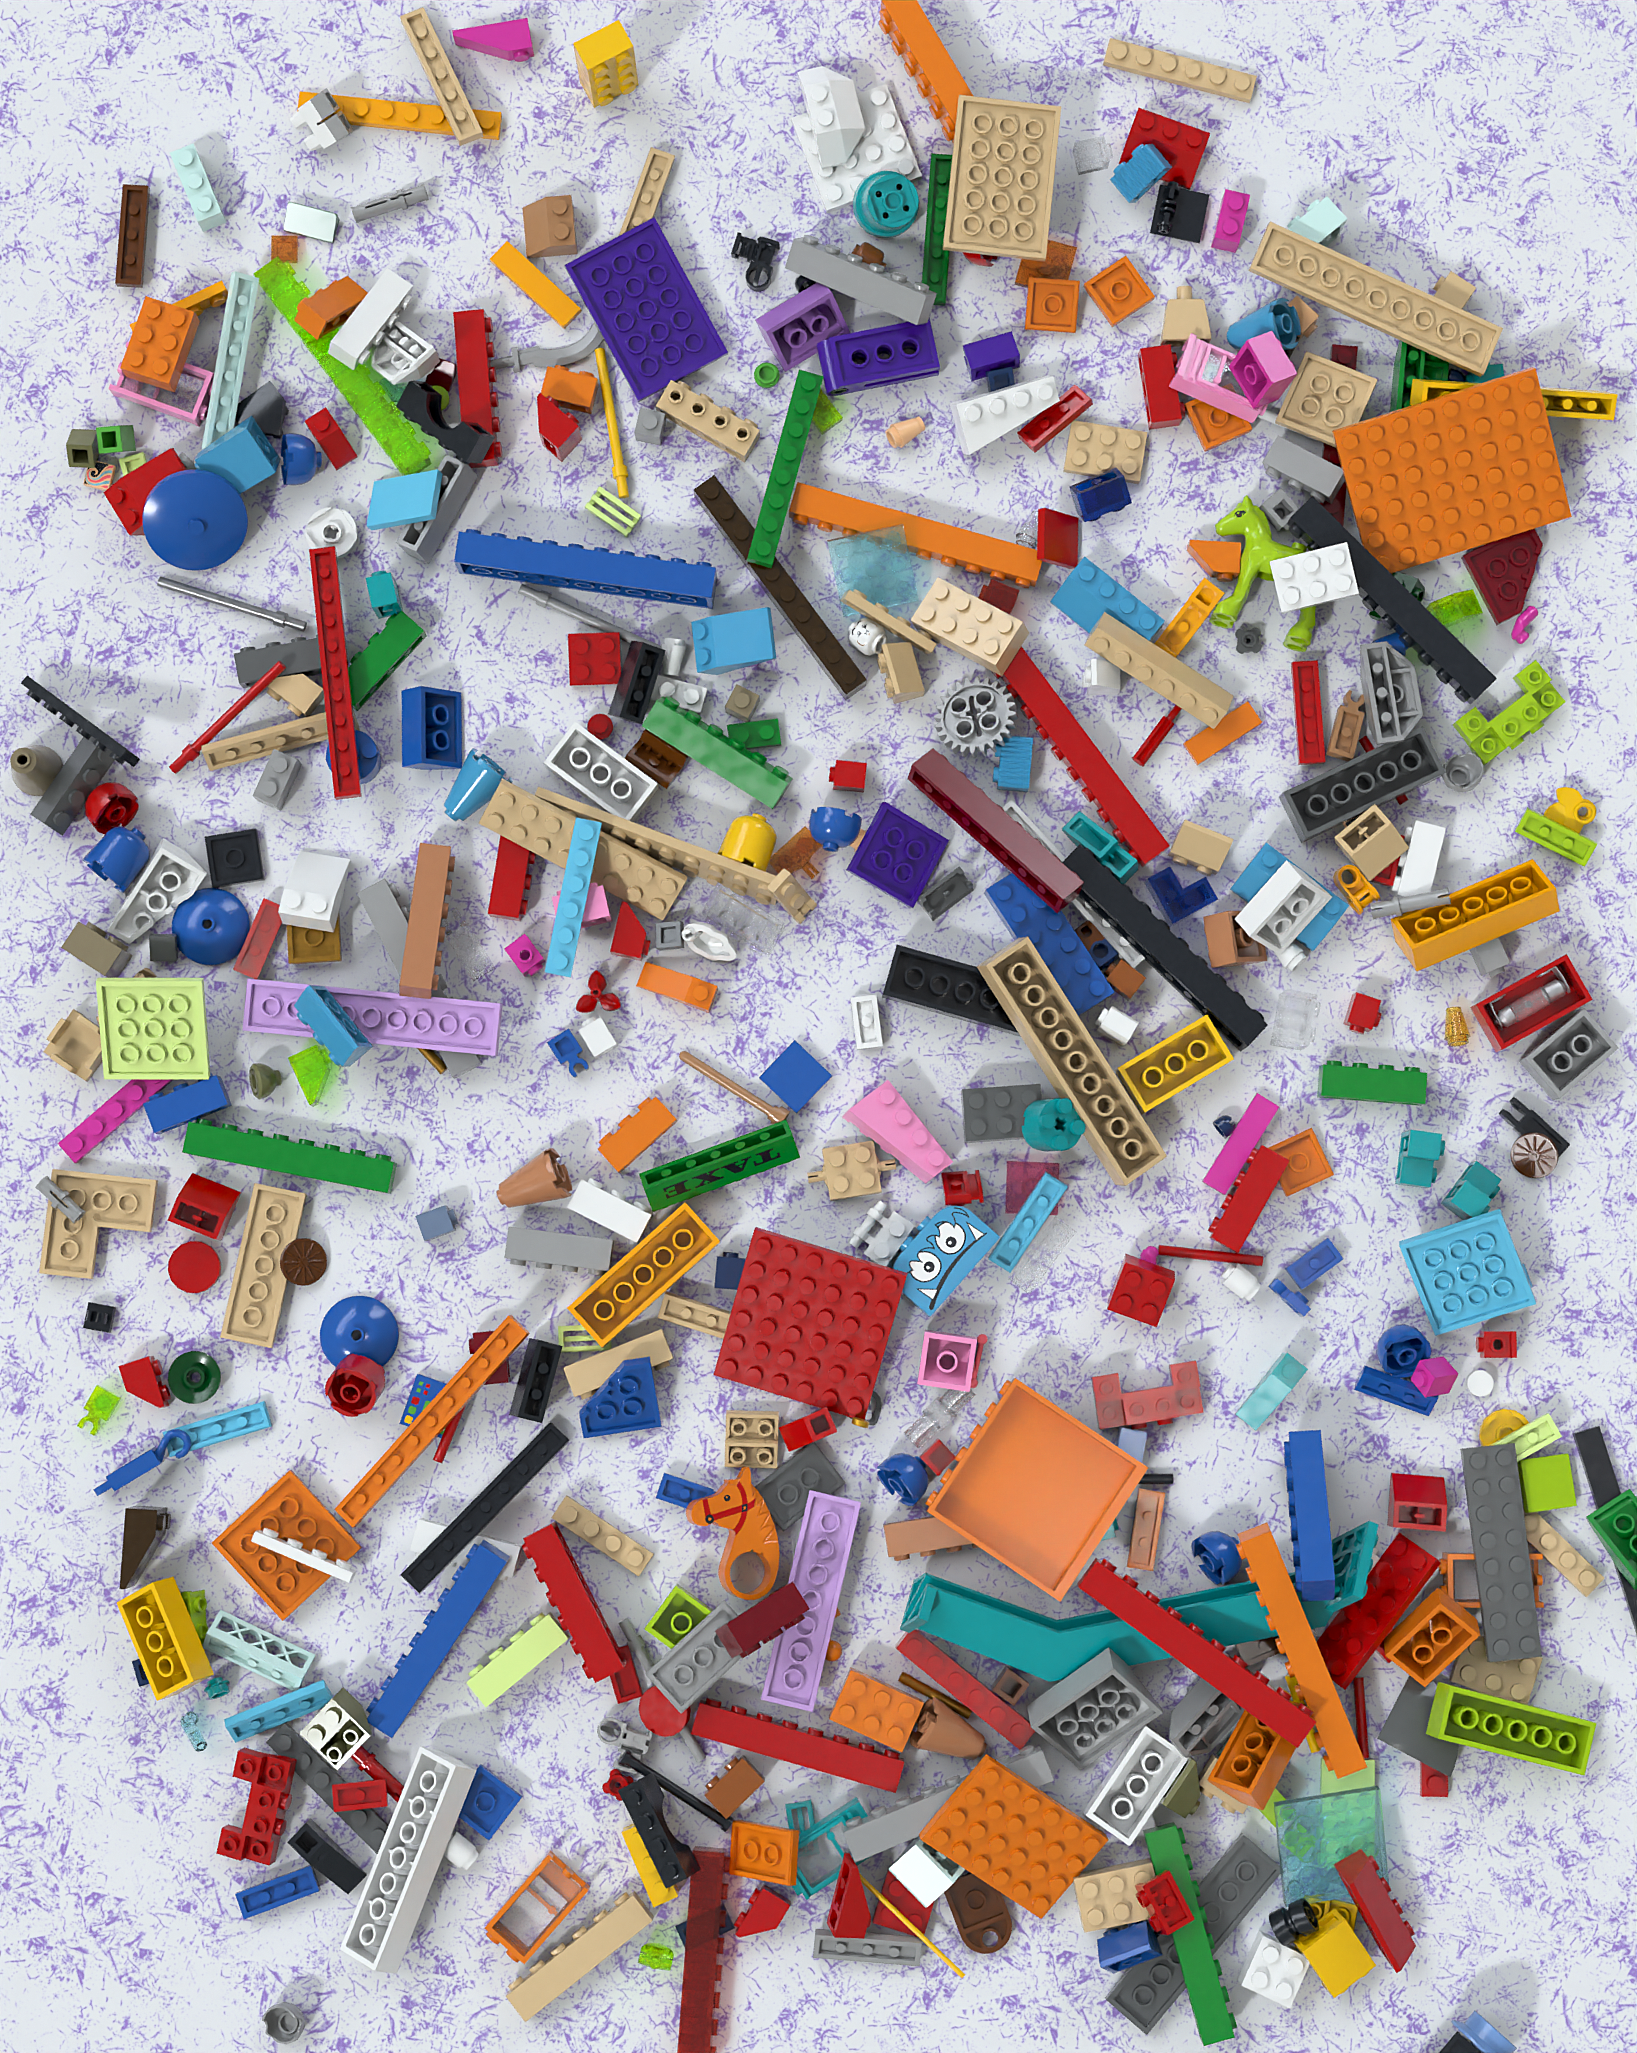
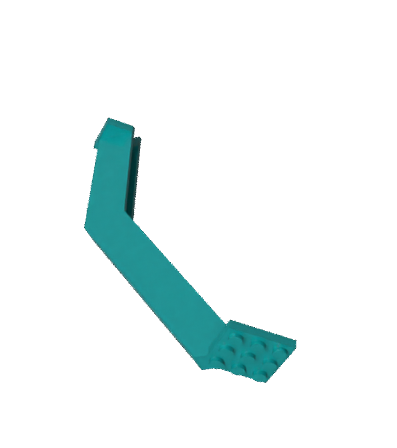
(1061, 1646)

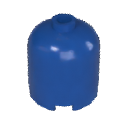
(119, 856)

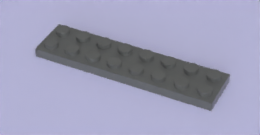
(1501, 1552)
(1227, 1897)

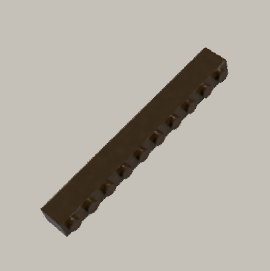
(781, 590)

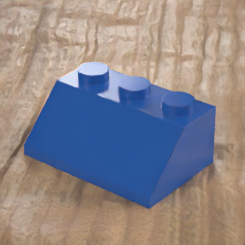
(431, 728)

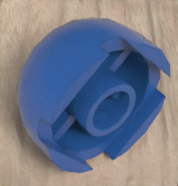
(298, 459)
(833, 828)
(1402, 1349)
(905, 1476)
(1219, 1556)

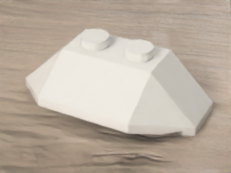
(832, 114)
(403, 355)

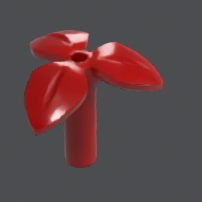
(597, 984)

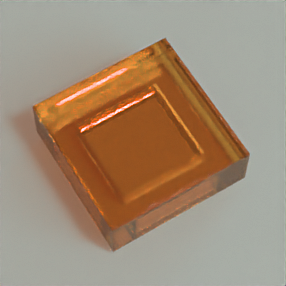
(285, 248)

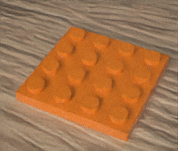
(296, 1515)

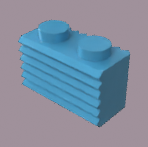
(1140, 172)
(1014, 764)

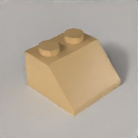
(1199, 848)

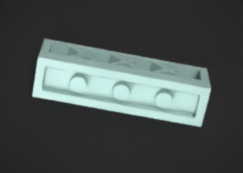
(255, 1659)

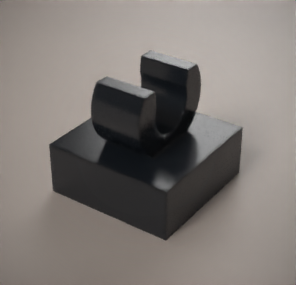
(99, 1317)

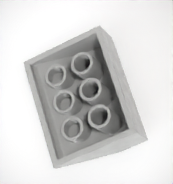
(1093, 1709)

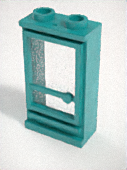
(823, 1849)

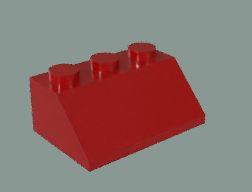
(1176, 142)

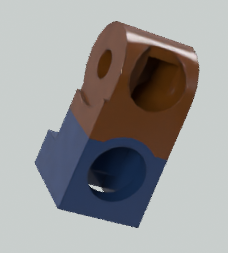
(1096, 945)

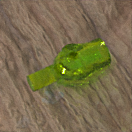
(656, 1956)

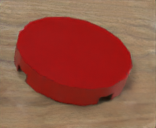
(194, 1267)
(660, 1714)

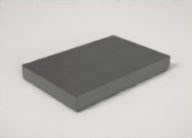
(789, 1485)

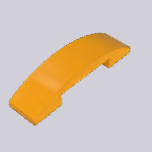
(1190, 618)

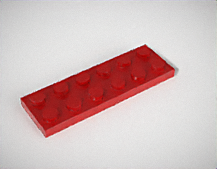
(1365, 1623)

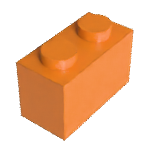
(570, 388)

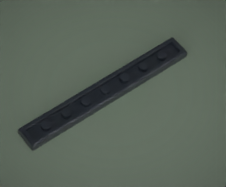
(1603, 1490)
(484, 1508)

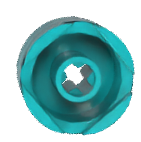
(1052, 1125)

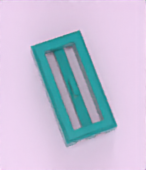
(798, 1805)

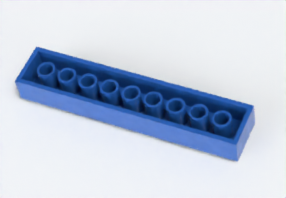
(586, 569)

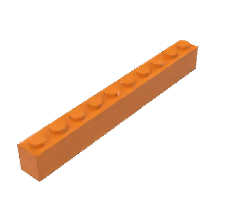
(923, 536)
(1301, 1649)

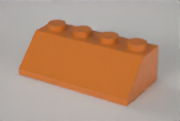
(1251, 1762)

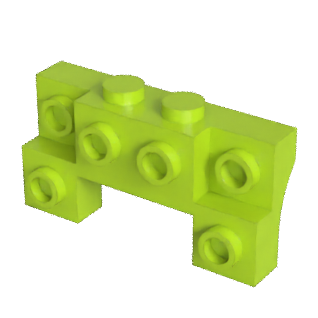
(1524, 715)

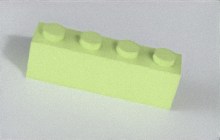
(518, 1659)

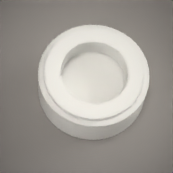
(1479, 1383)

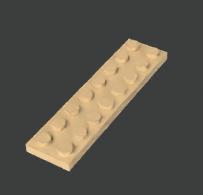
(549, 834)

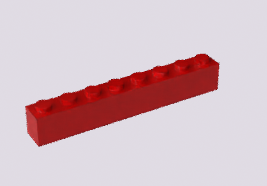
(797, 1745)

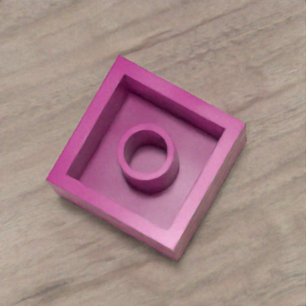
(1263, 369)

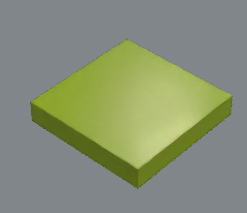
(1546, 1483)

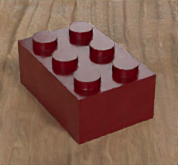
(763, 1621)

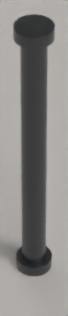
(677, 1791)

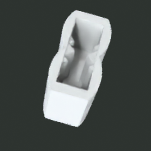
(1116, 1025)

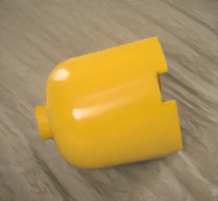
(749, 841)

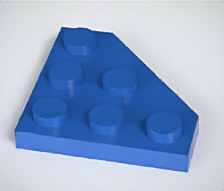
(623, 1402)

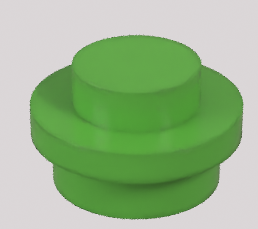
(766, 375)

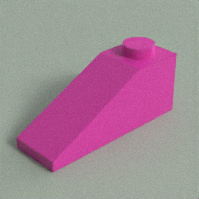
(503, 40)

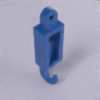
(144, 1462)

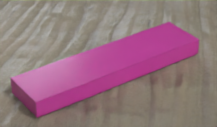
(1240, 1144)

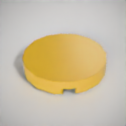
(1500, 1424)

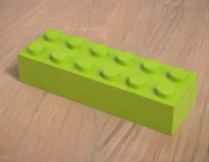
(1511, 1728)

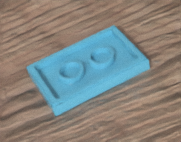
(404, 500)

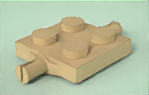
(851, 1170)

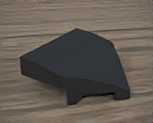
(267, 409)

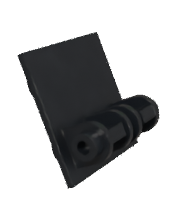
(1179, 213)

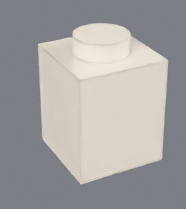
(597, 1036)

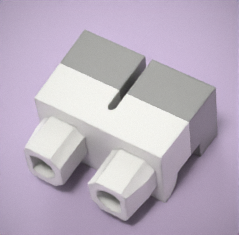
(326, 132)

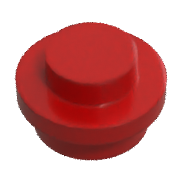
(600, 726)

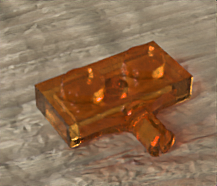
(797, 854)

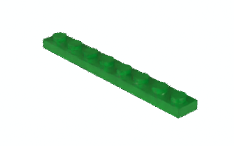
(785, 469)

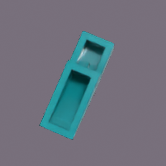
(1104, 846)

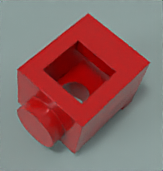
(1508, 1341)

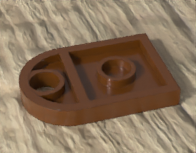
(978, 1910)

